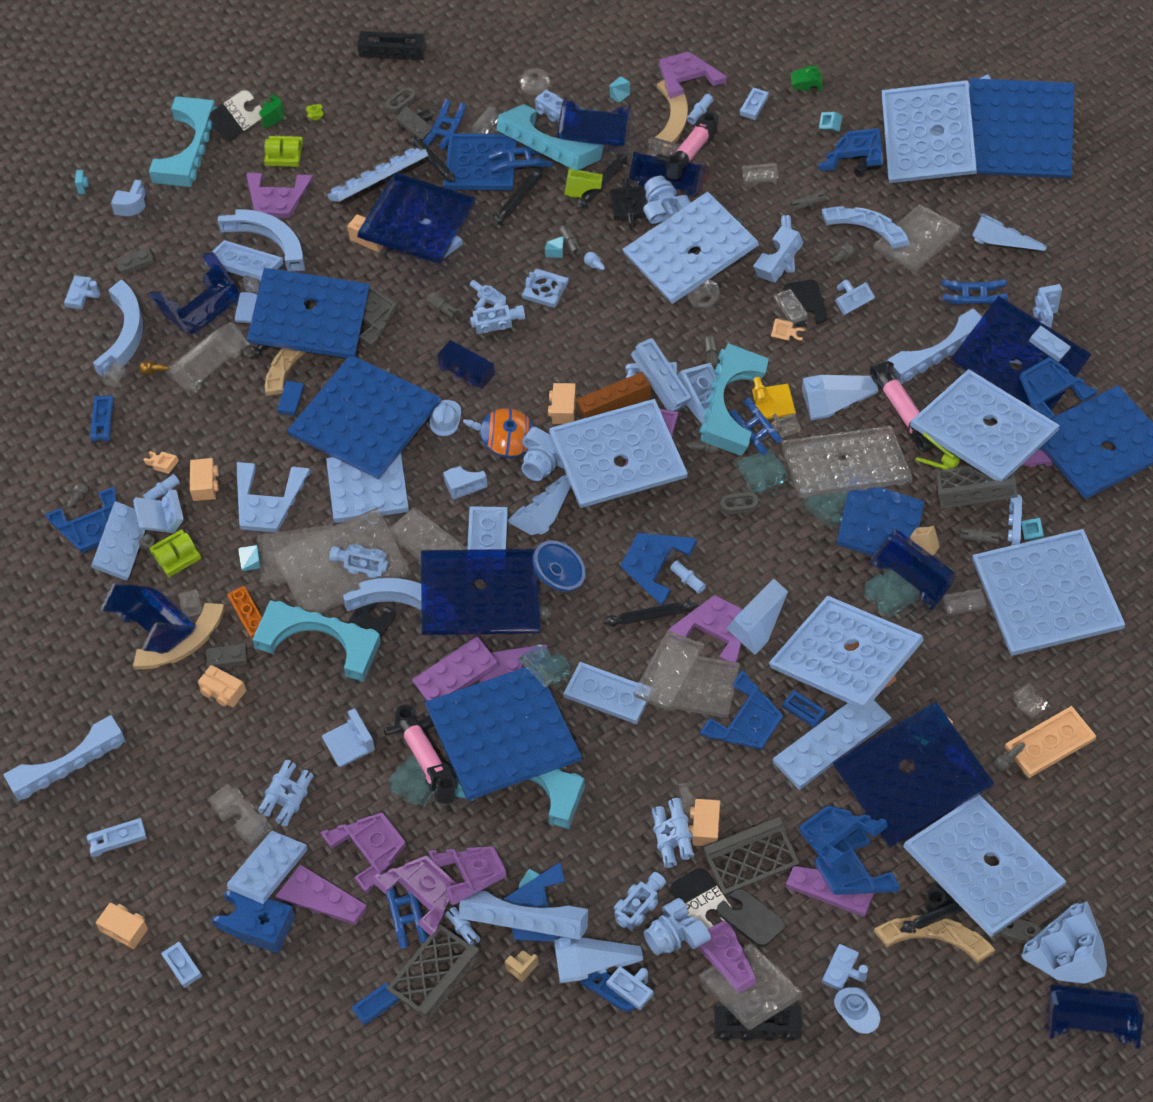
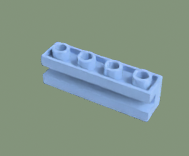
(661, 375)

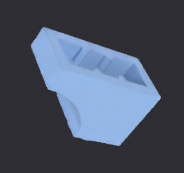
(463, 482)

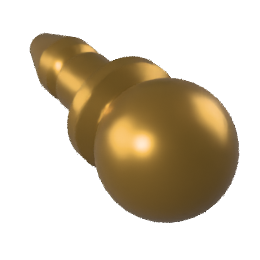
(151, 367)

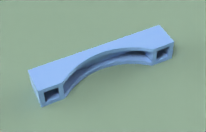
(910, 363)
(28, 779)
(557, 921)

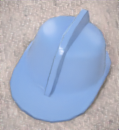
(445, 418)
(857, 1009)

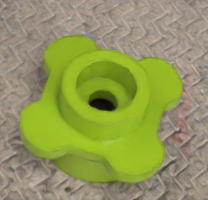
(314, 112)

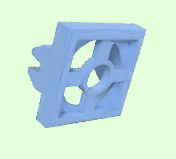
(541, 299)

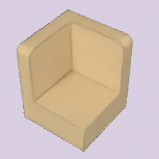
(926, 538)
(521, 965)

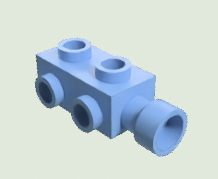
(549, 104)
(495, 318)
(365, 563)
(632, 904)

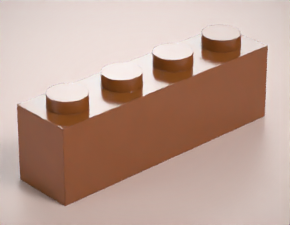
(615, 396)

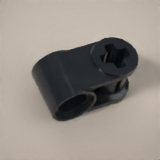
(941, 895)

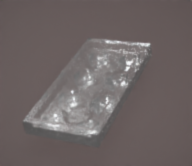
(419, 533)
(668, 670)

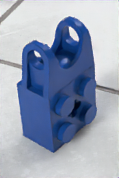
(255, 922)

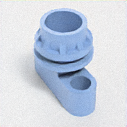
(662, 200)
(540, 456)
(674, 928)

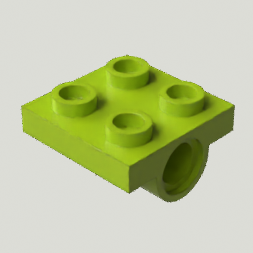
(283, 151)
(175, 553)

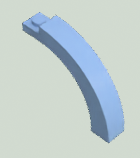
(270, 227)
(131, 332)
(384, 591)

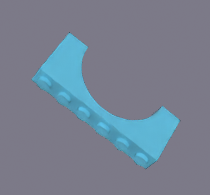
(519, 125)
(183, 167)
(719, 426)
(283, 621)
(563, 791)

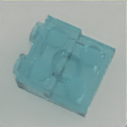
(762, 471)
(826, 507)
(890, 592)
(544, 667)
(410, 782)

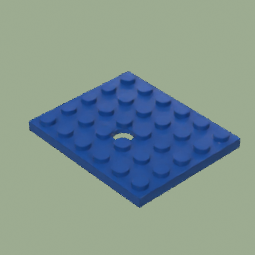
(326, 329)
(1083, 429)

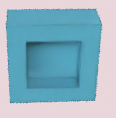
(81, 182)

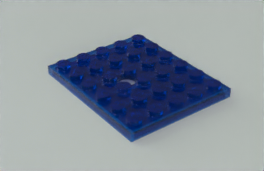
(406, 202)
(1004, 337)
(457, 608)
(942, 781)

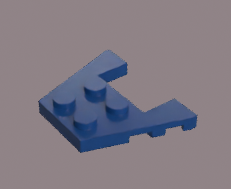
(855, 144)
(1048, 380)
(86, 530)
(647, 558)
(753, 722)
(831, 827)
(850, 874)
(534, 896)

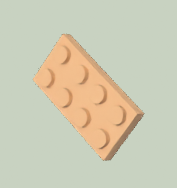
(1051, 741)

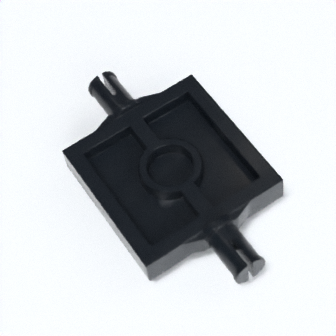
(628, 202)

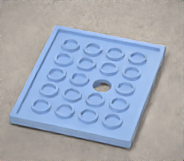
(908, 124)
(664, 249)
(958, 426)
(633, 432)
(820, 659)
(992, 895)

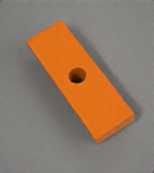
(245, 610)

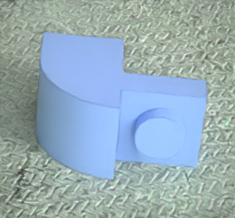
(129, 202)

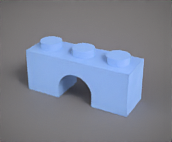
(772, 266)

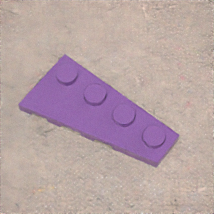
(812, 884)
(315, 893)
(728, 957)

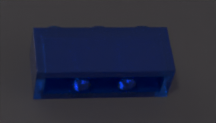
(466, 364)

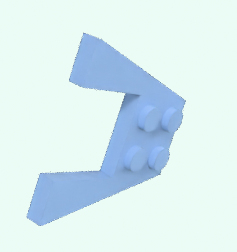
(265, 512)

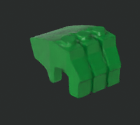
(806, 78)
(272, 112)

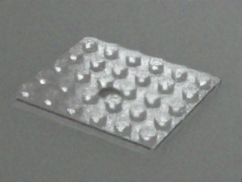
(871, 462)

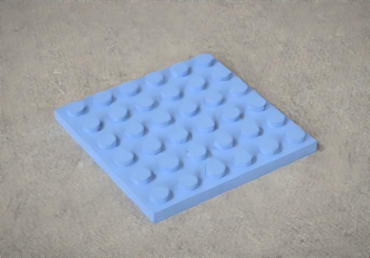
(1047, 592)

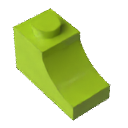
(581, 181)

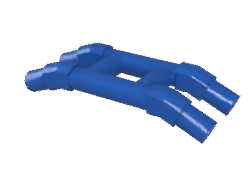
(442, 118)
(512, 163)
(966, 286)
(758, 417)
(400, 921)

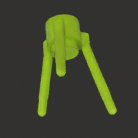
(949, 459)

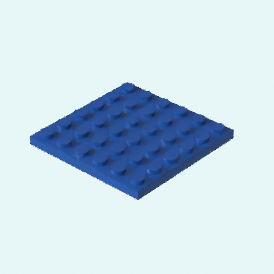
(1022, 127)
(364, 416)
(502, 732)

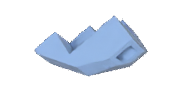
(1069, 947)

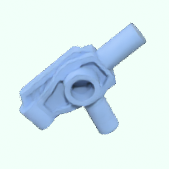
(487, 295)

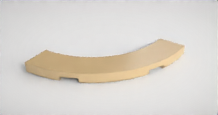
(677, 118)
(279, 369)
(205, 626)
(944, 930)

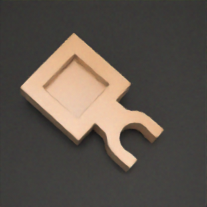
(784, 329)
(164, 462)

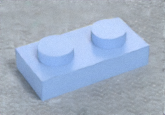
(754, 103)
(1049, 343)
(181, 964)

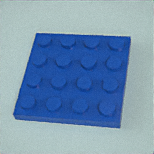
(471, 165)
(873, 515)

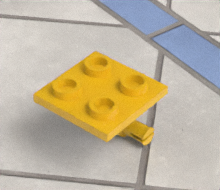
(773, 399)

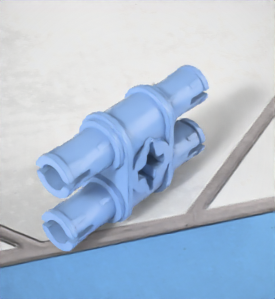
(294, 795)
(672, 833)

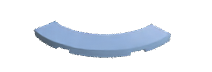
(883, 225)

